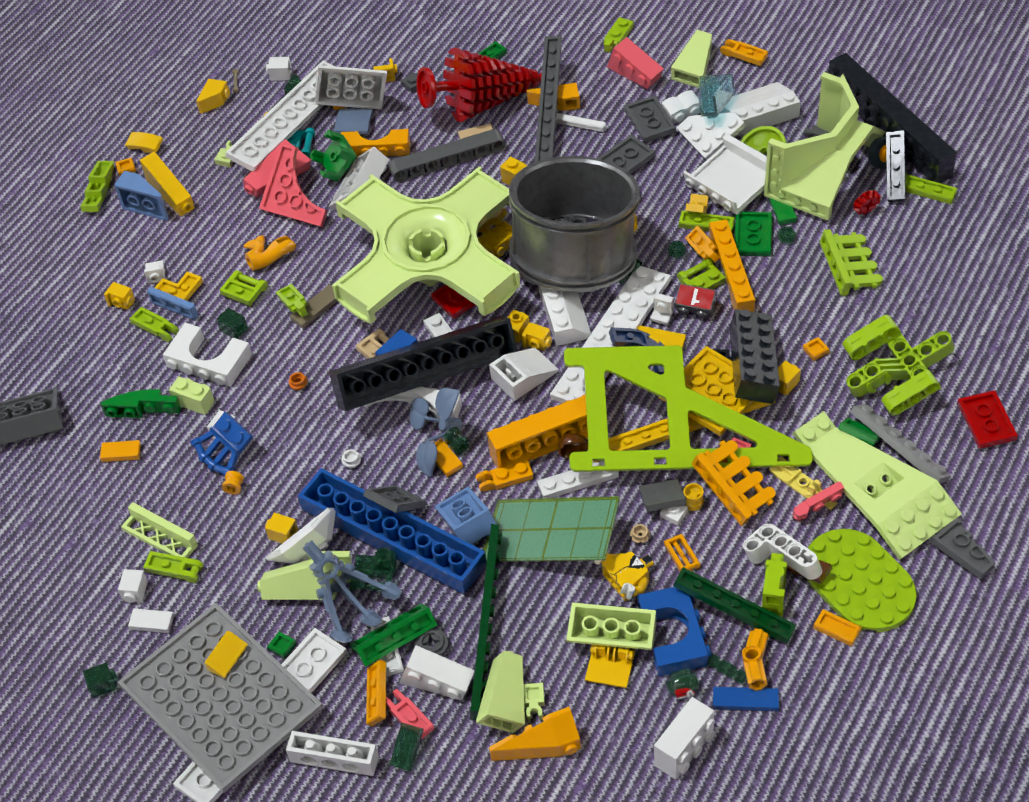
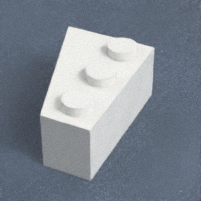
(436, 674)

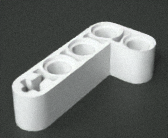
(771, 539)

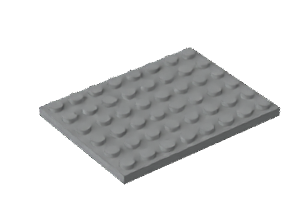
(216, 720)

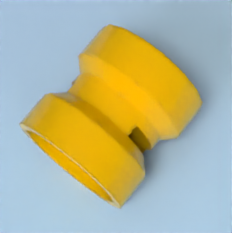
(694, 496)

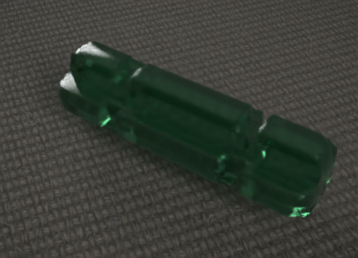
(726, 668)

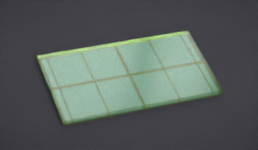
(554, 528)

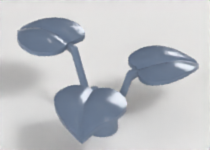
(445, 403)

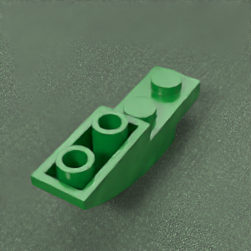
(136, 402)

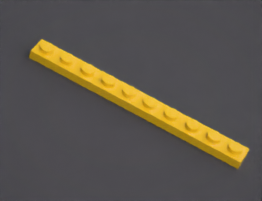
(655, 433)

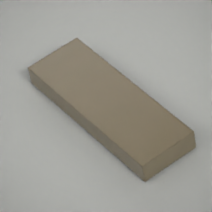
(315, 307)

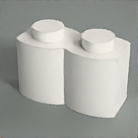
(682, 106)

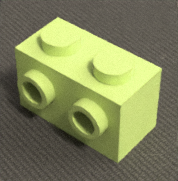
(192, 395)

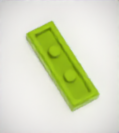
(930, 189)
(691, 219)

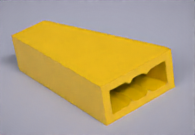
(165, 182)

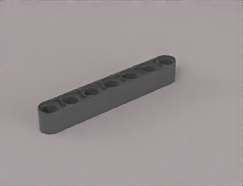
(446, 155)

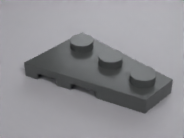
(962, 548)

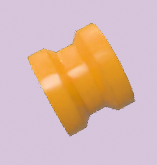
(233, 482)

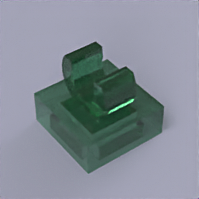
(292, 83)

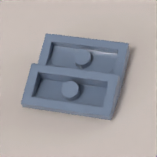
(353, 120)

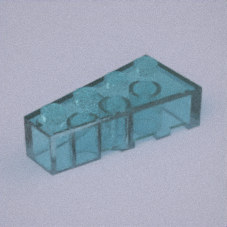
(715, 93)

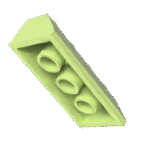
(612, 626)

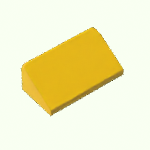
(225, 654)

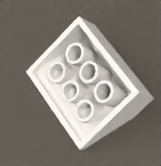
(350, 87)
(764, 106)

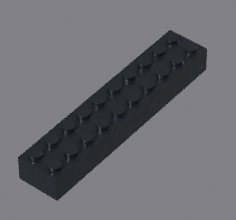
(883, 110)
(422, 363)

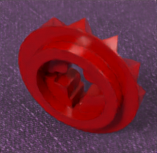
(866, 202)

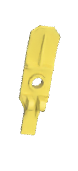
(793, 478)

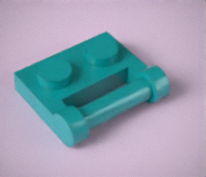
(296, 140)

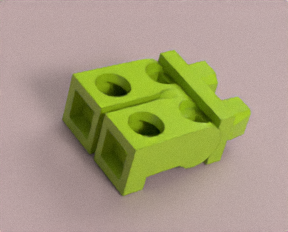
(774, 583)

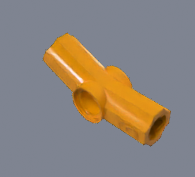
(752, 659)

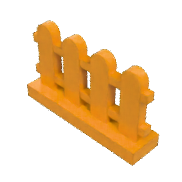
(725, 488)

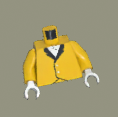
(626, 573)

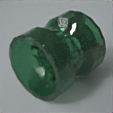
(456, 439)

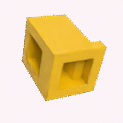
(119, 296)
(536, 337)

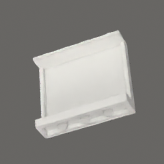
(730, 175)

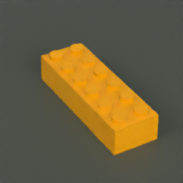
(537, 433)

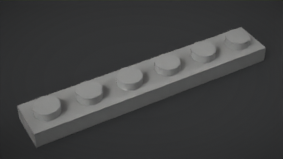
(902, 445)

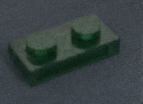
(406, 746)

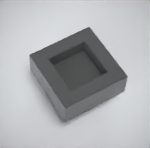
(410, 82)

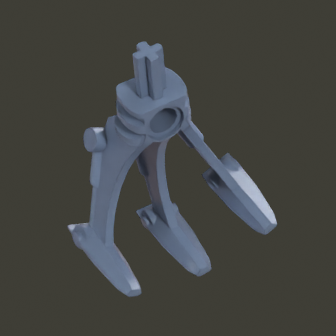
(326, 591)

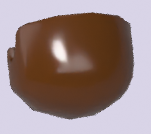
(572, 443)

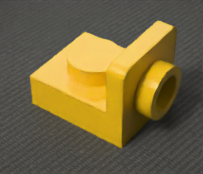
(391, 70)
(698, 203)

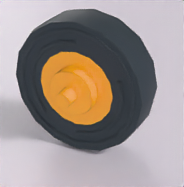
(877, 153)

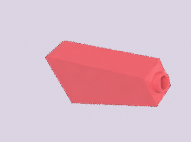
(257, 180)

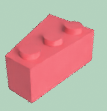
(634, 64)

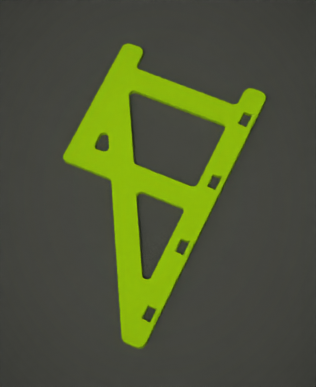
(632, 365)

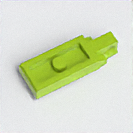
(617, 33)
(293, 300)

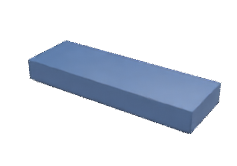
(172, 303)

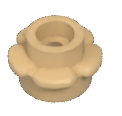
(640, 529)

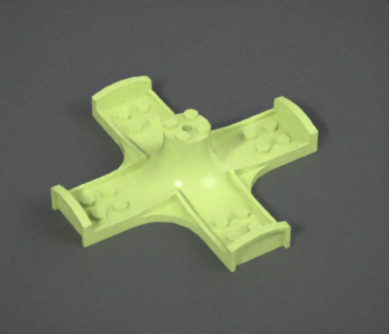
(425, 244)

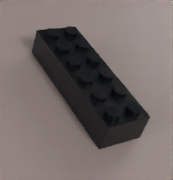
(754, 356)

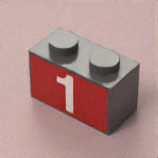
(695, 300)

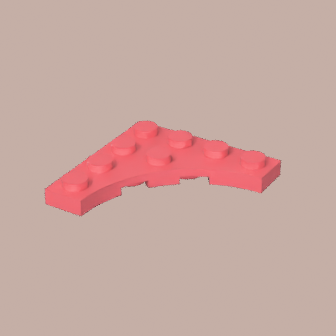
(284, 193)

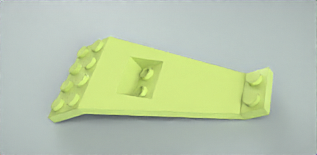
(903, 508)

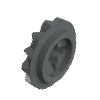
(438, 637)

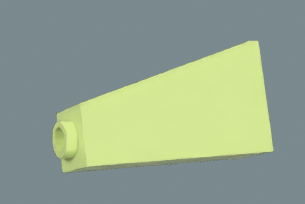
(693, 59)
(292, 583)
(504, 694)

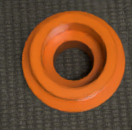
(297, 381)

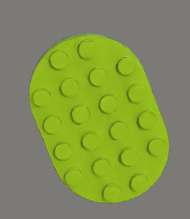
(864, 582)

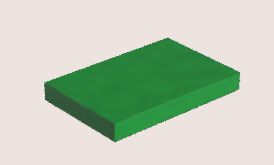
(753, 233)

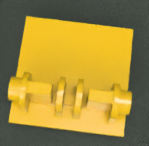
(610, 665)

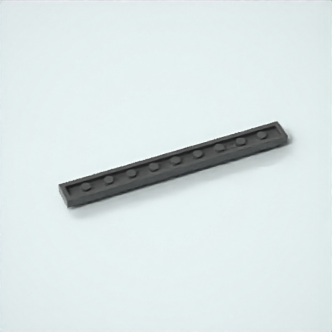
(548, 98)

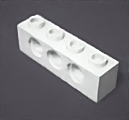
(332, 753)

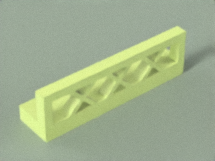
(161, 526)

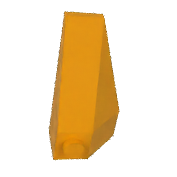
(551, 738)

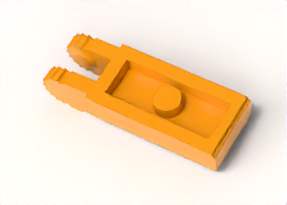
(744, 52)
(505, 476)

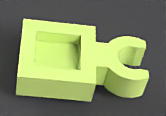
(221, 158)
(534, 699)

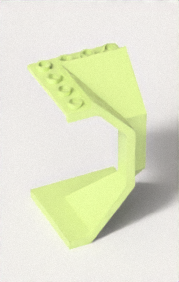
(812, 169)

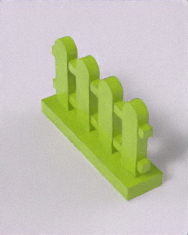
(839, 264)

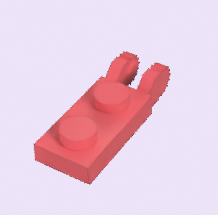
(817, 501)
(409, 713)

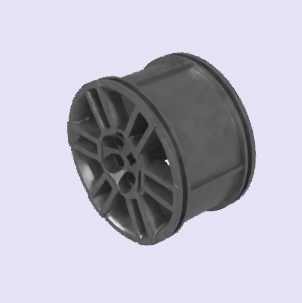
(573, 223)

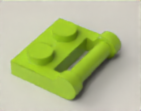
(709, 279)
(240, 291)

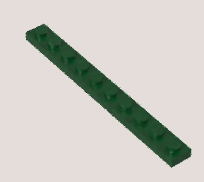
(485, 629)

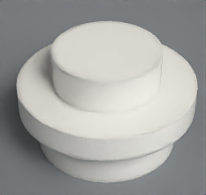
(351, 458)

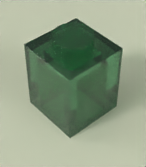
(232, 323)
(100, 679)

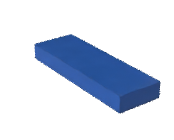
(745, 699)

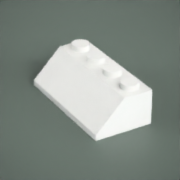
(368, 163)
(565, 315)

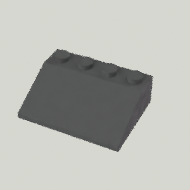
(30, 416)

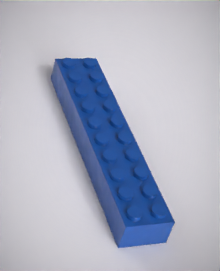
(410, 537)

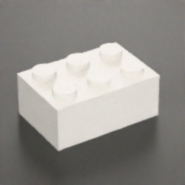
(684, 738)

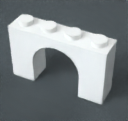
(221, 369)

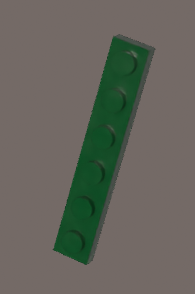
(734, 605)

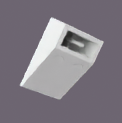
(521, 371)

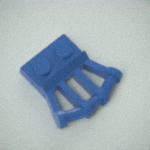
(231, 434)

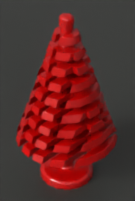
(476, 82)

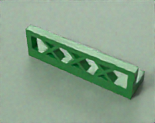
(394, 634)

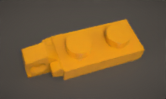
(702, 244)

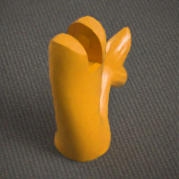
(258, 258)

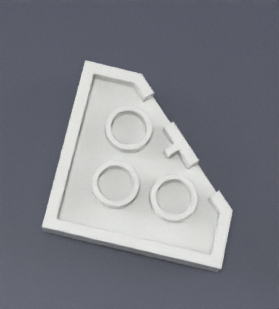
(707, 133)

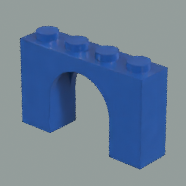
(691, 650)

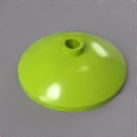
(760, 136)

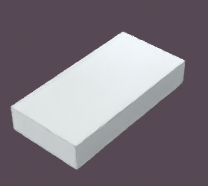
(151, 620)

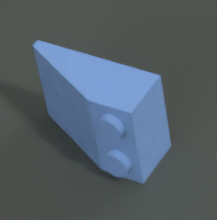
(139, 196)
(466, 516)

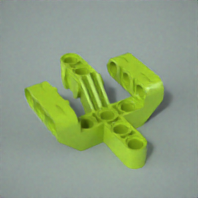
(921, 380)

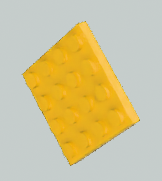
(713, 378)

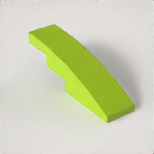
(98, 186)

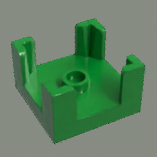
(336, 157)

